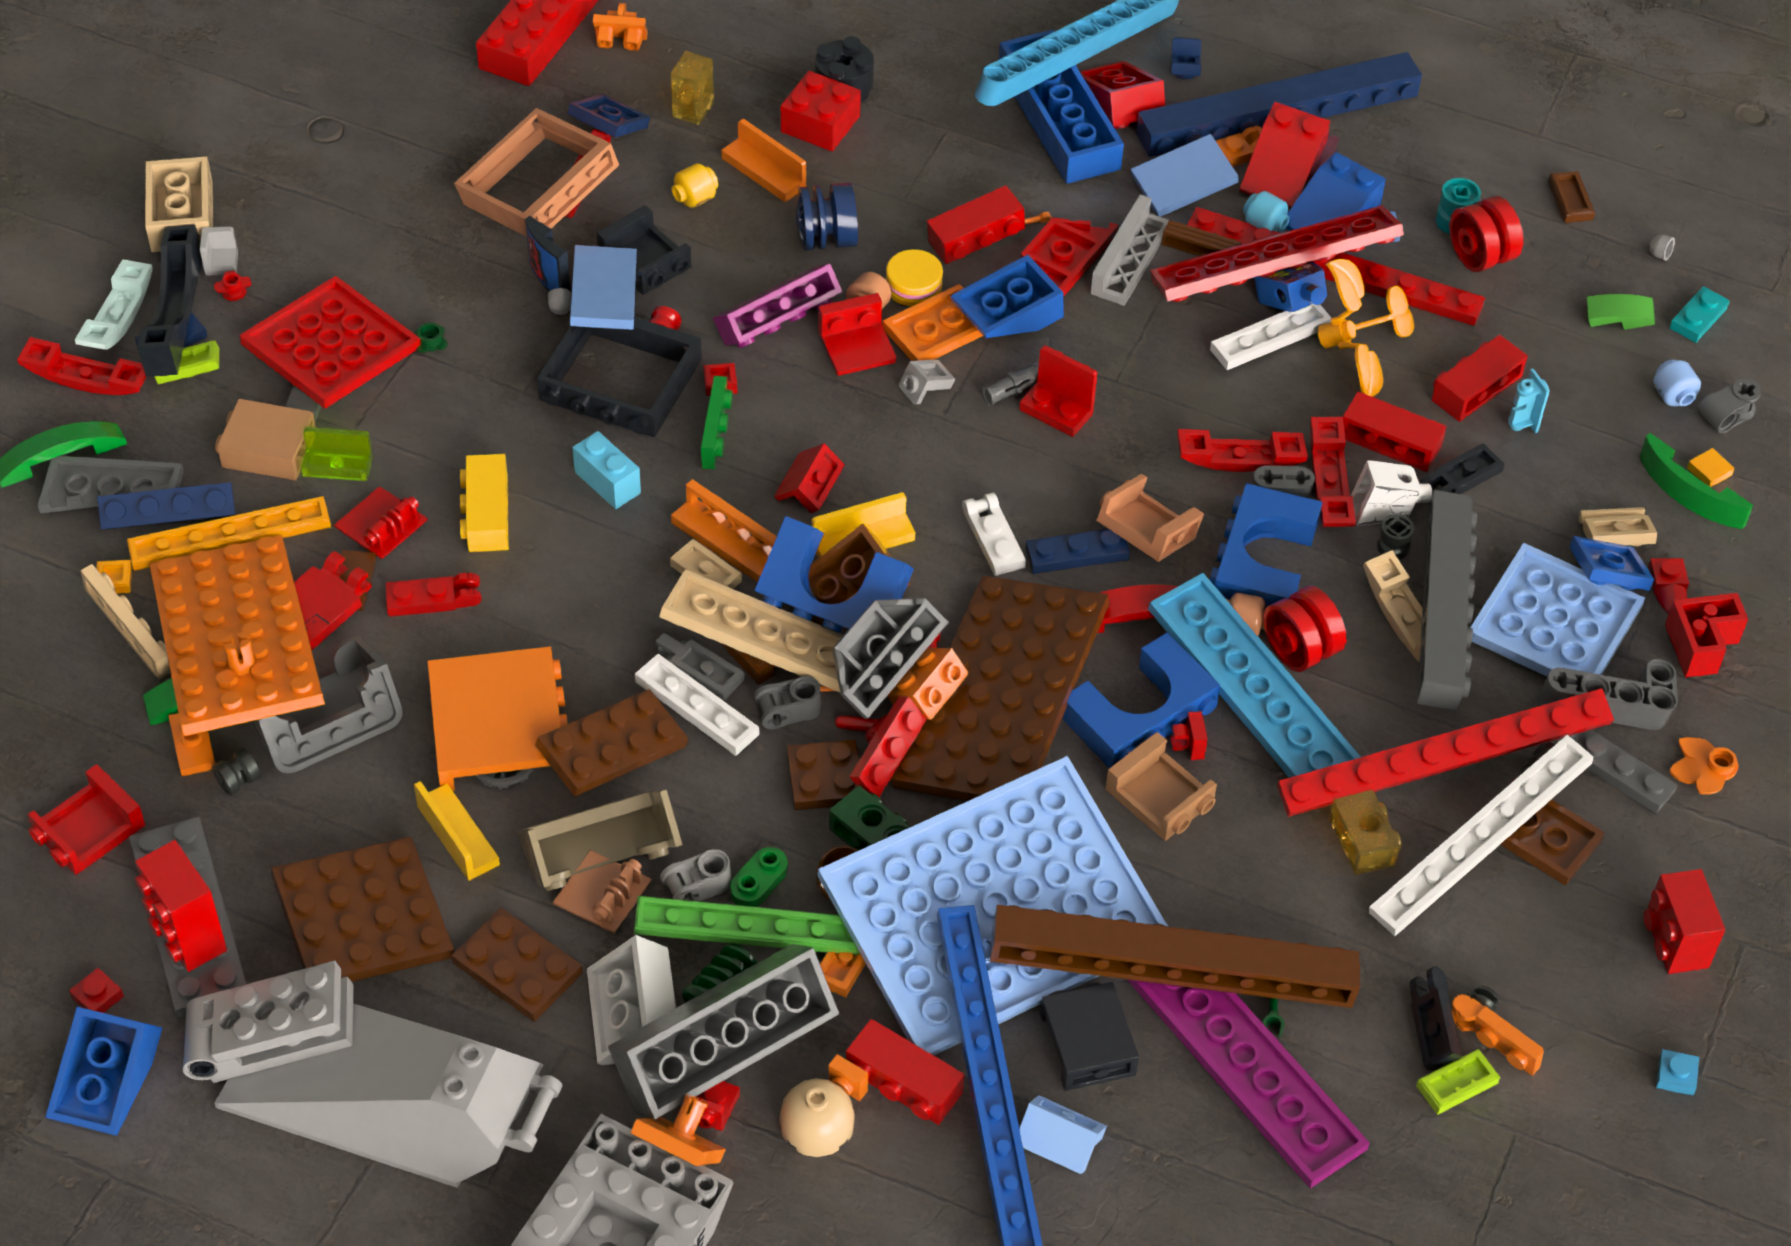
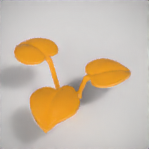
(1341, 332)

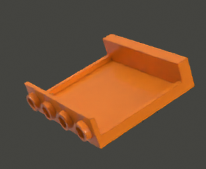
(493, 711)

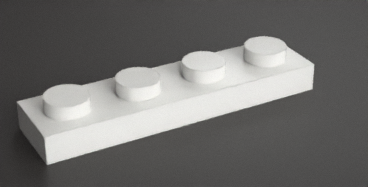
(1268, 335)
(697, 704)

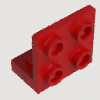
(855, 334)
(1062, 392)

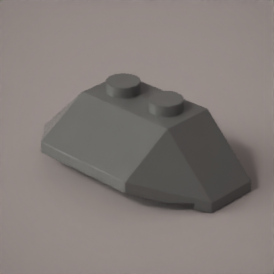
(883, 648)

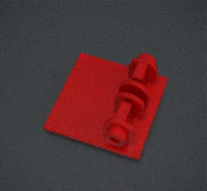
(381, 521)

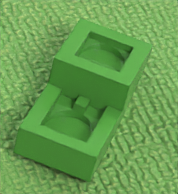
(1629, 309)

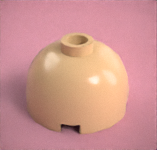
(817, 1117)

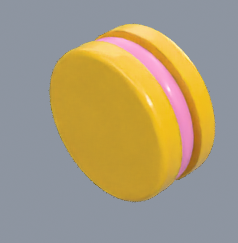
(914, 276)

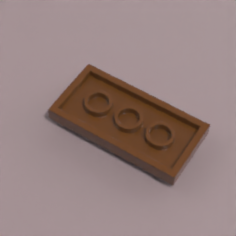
(611, 742)

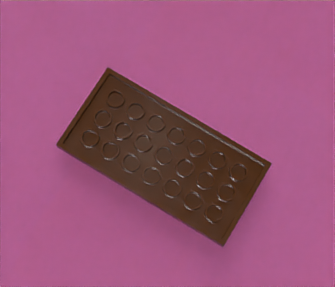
(1022, 662)

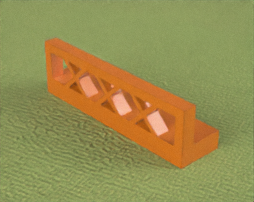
(724, 536)

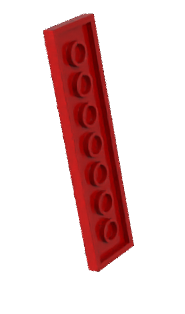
(1275, 253)

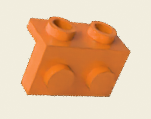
(931, 680)

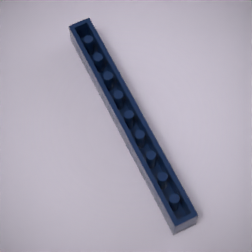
(1315, 93)

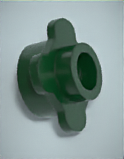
(431, 337)

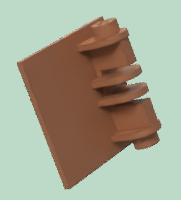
(603, 893)

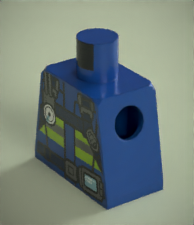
(1292, 288)

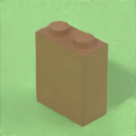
(264, 439)

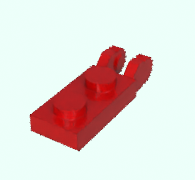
(432, 594)

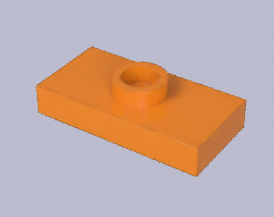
(192, 751)

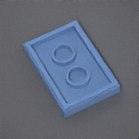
(1184, 175)

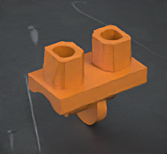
(620, 25)

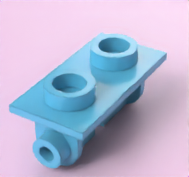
(1529, 403)

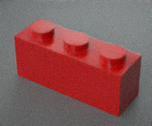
(976, 224)
(1478, 377)
(1393, 431)
(906, 1072)

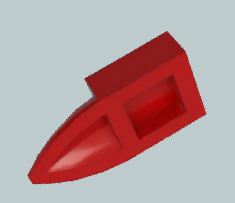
(1669, 580)

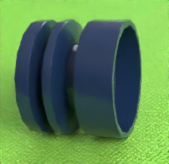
(827, 216)

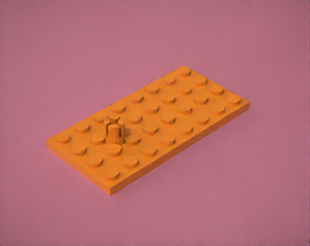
(234, 635)

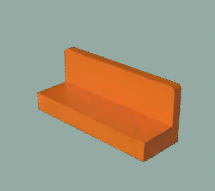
(766, 161)

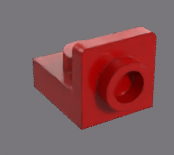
(720, 1102)

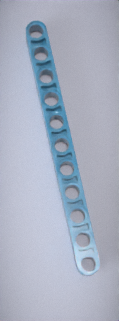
(1068, 47)

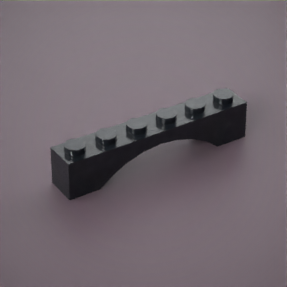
(164, 337)

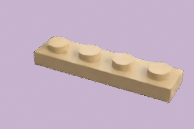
(121, 615)

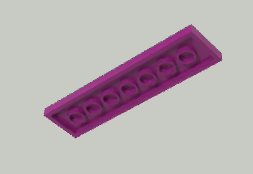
(1259, 1077)

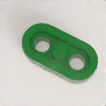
(761, 875)

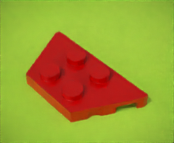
(1068, 249)

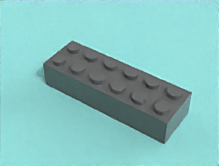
(723, 1030)

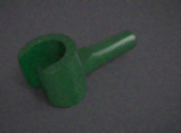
(1273, 1017)

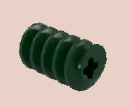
(722, 967)

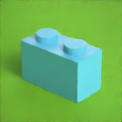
(606, 470)

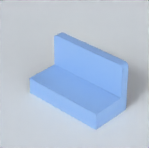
(1060, 1134)

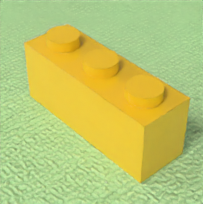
(485, 503)

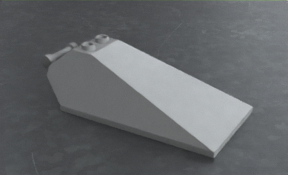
(402, 1098)

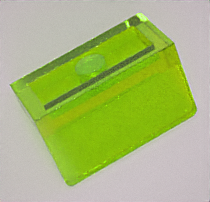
(337, 454)

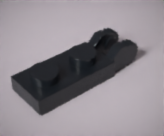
(1465, 471)
(1434, 1020)

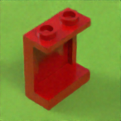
(87, 822)

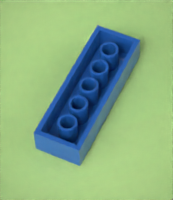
(1069, 121)

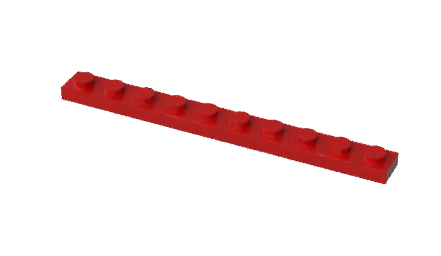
(1376, 277)
(1445, 752)

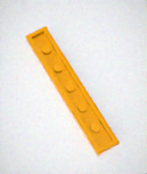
(279, 520)

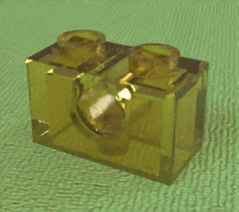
(692, 87)
(1365, 850)

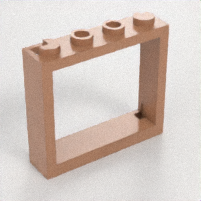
(562, 196)

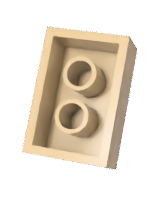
(177, 195)

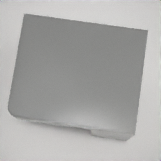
(218, 250)

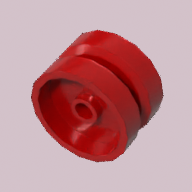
(1486, 233)
(1304, 628)

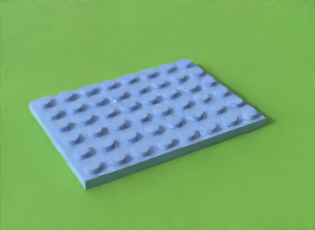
(1018, 845)

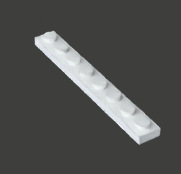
(1480, 835)

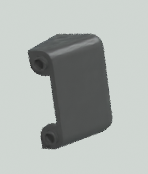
(357, 707)

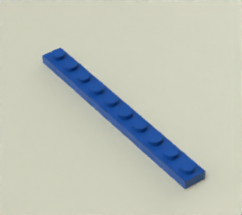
(988, 1077)

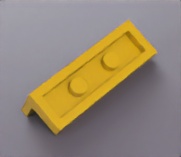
(883, 517)
(456, 830)

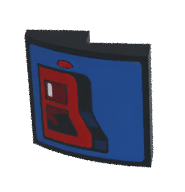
(545, 257)

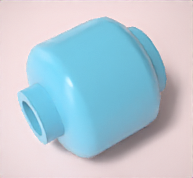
(1266, 211)

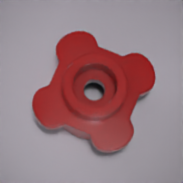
(233, 286)

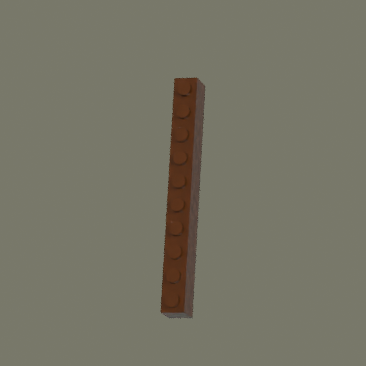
(1175, 956)

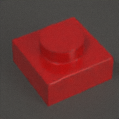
(96, 992)

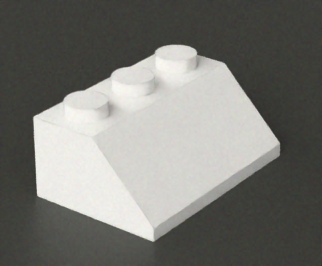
(628, 991)

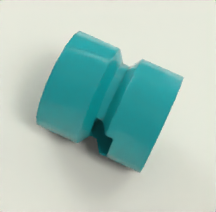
(1454, 195)

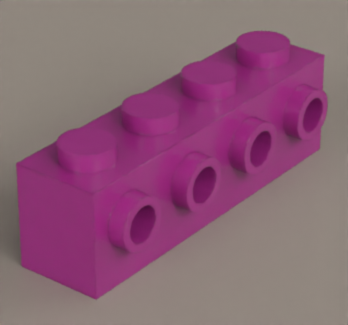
(777, 305)

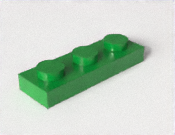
(716, 422)

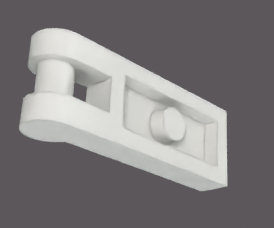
(993, 534)

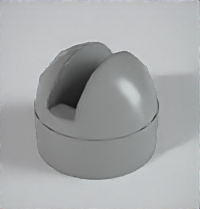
(1662, 246)
(559, 301)

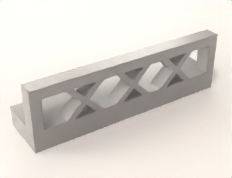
(1121, 253)

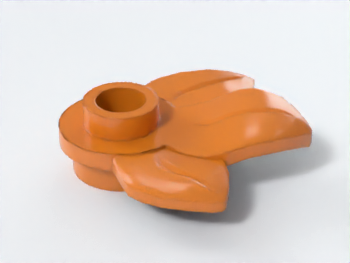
(1702, 765)

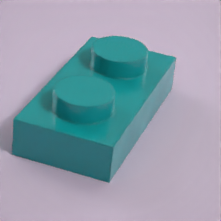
(1699, 314)

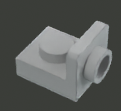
(924, 376)

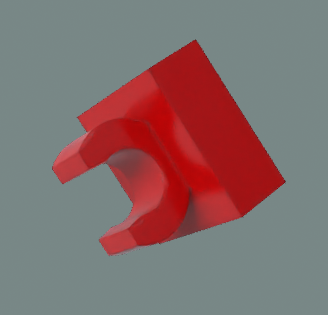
(1190, 736)

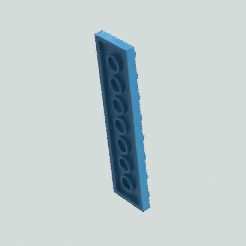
(1251, 678)

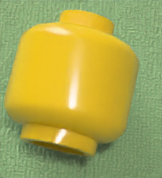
(694, 185)

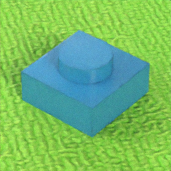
(1677, 1072)

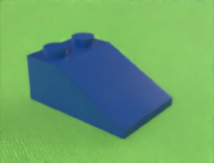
(1336, 191)
(1012, 300)
(102, 1070)

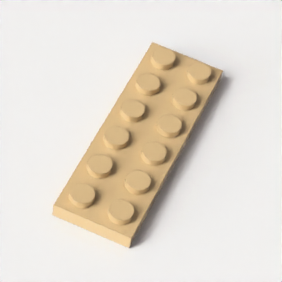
(753, 627)

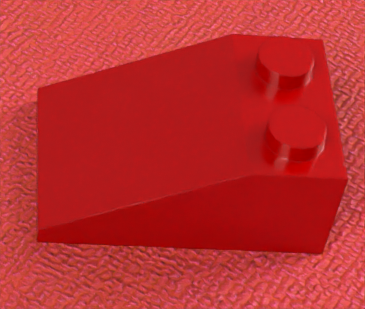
(1124, 91)
(1286, 153)

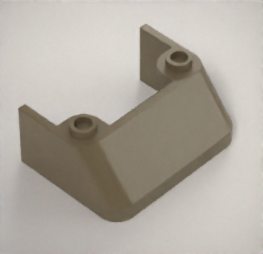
(613, 830)

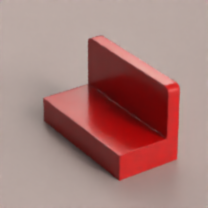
(811, 477)

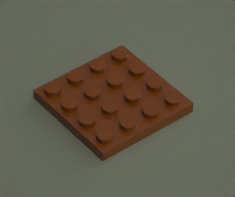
(363, 910)

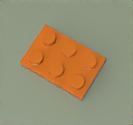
(931, 327)

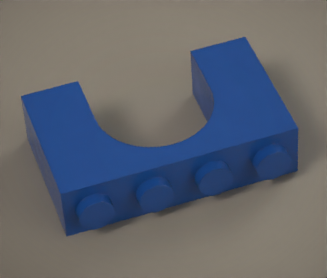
(1263, 515)
(787, 578)
(1117, 733)

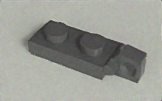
(701, 665)

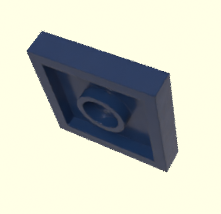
(608, 115)

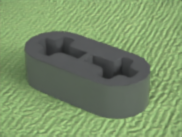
(1285, 479)

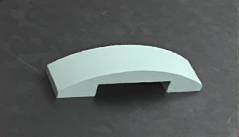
(119, 308)

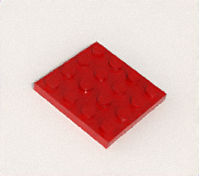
(330, 341)

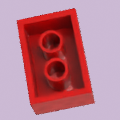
(179, 906)

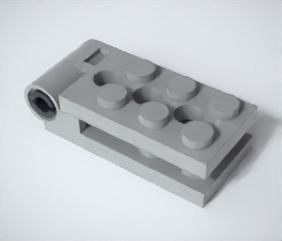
(268, 1023)

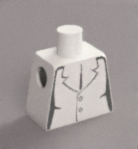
(1386, 491)

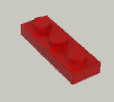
(888, 746)

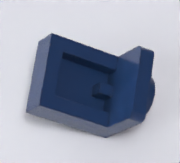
(1186, 57)

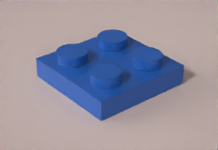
(1611, 564)

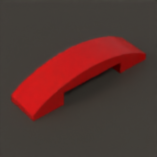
(81, 373)
(1241, 454)
(1330, 472)
(1131, 603)

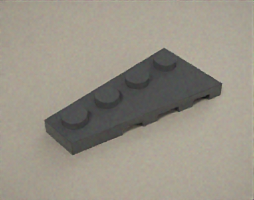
(79, 480)

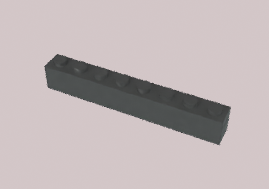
(1446, 601)

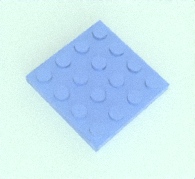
(1554, 616)

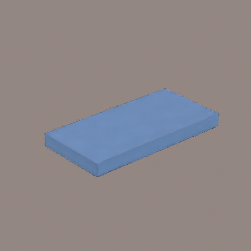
(603, 287)

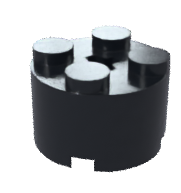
(847, 63)

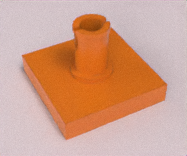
(680, 1136)

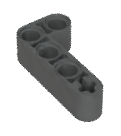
(1632, 703)

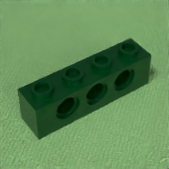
(856, 811)

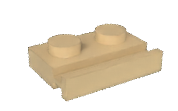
(1619, 526)

